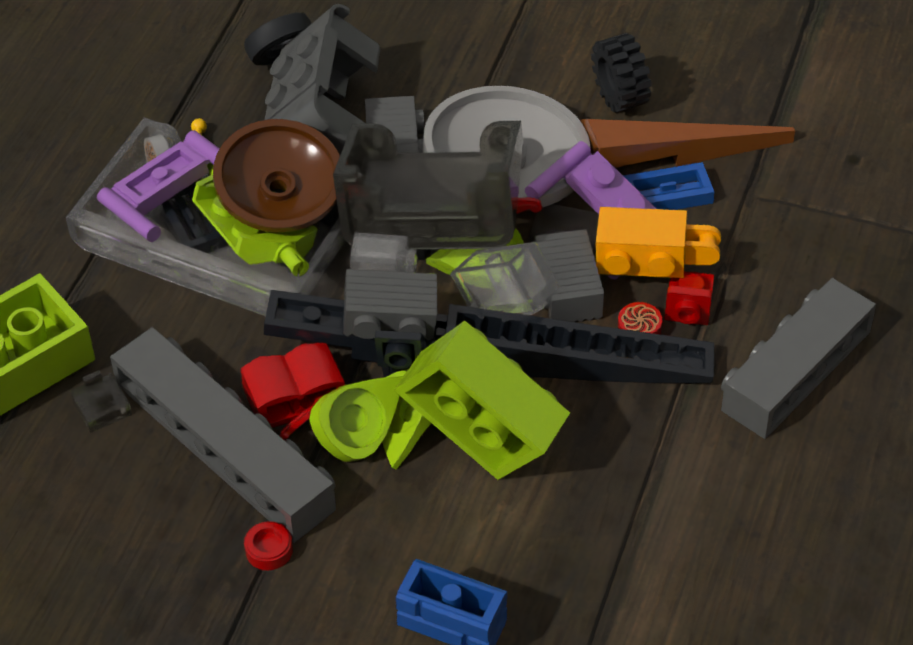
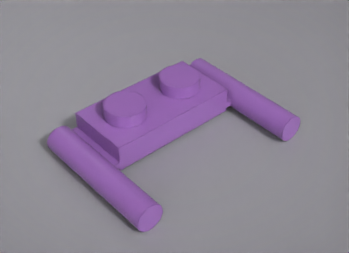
(591, 179)
(158, 182)

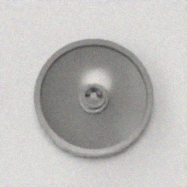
(547, 129)

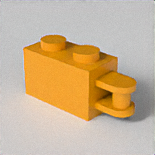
(652, 242)

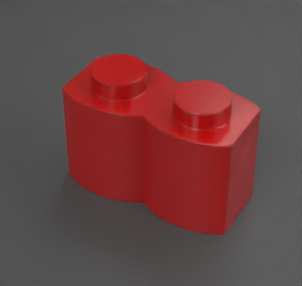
(290, 383)

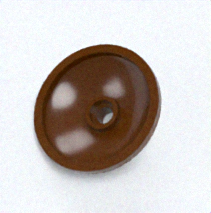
(273, 157)

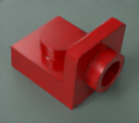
(689, 298)

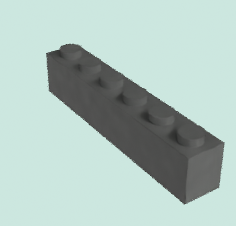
(224, 433)

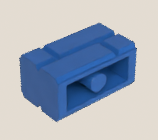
(450, 606)

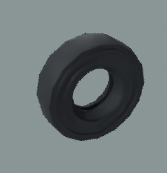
(267, 41)

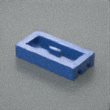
(669, 194)

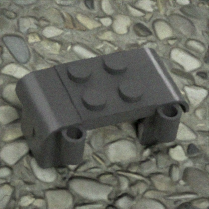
(320, 63)

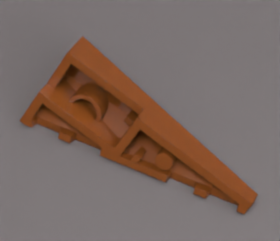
(642, 141)

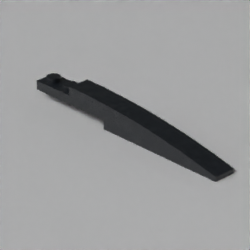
(536, 343)

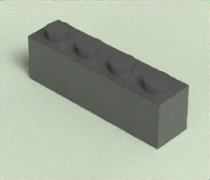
(796, 357)

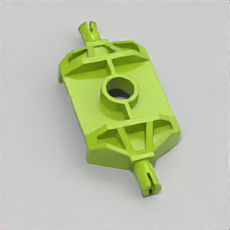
(250, 243)

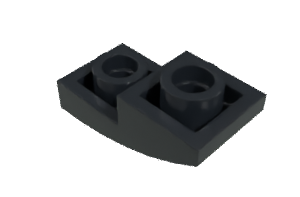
(397, 350)

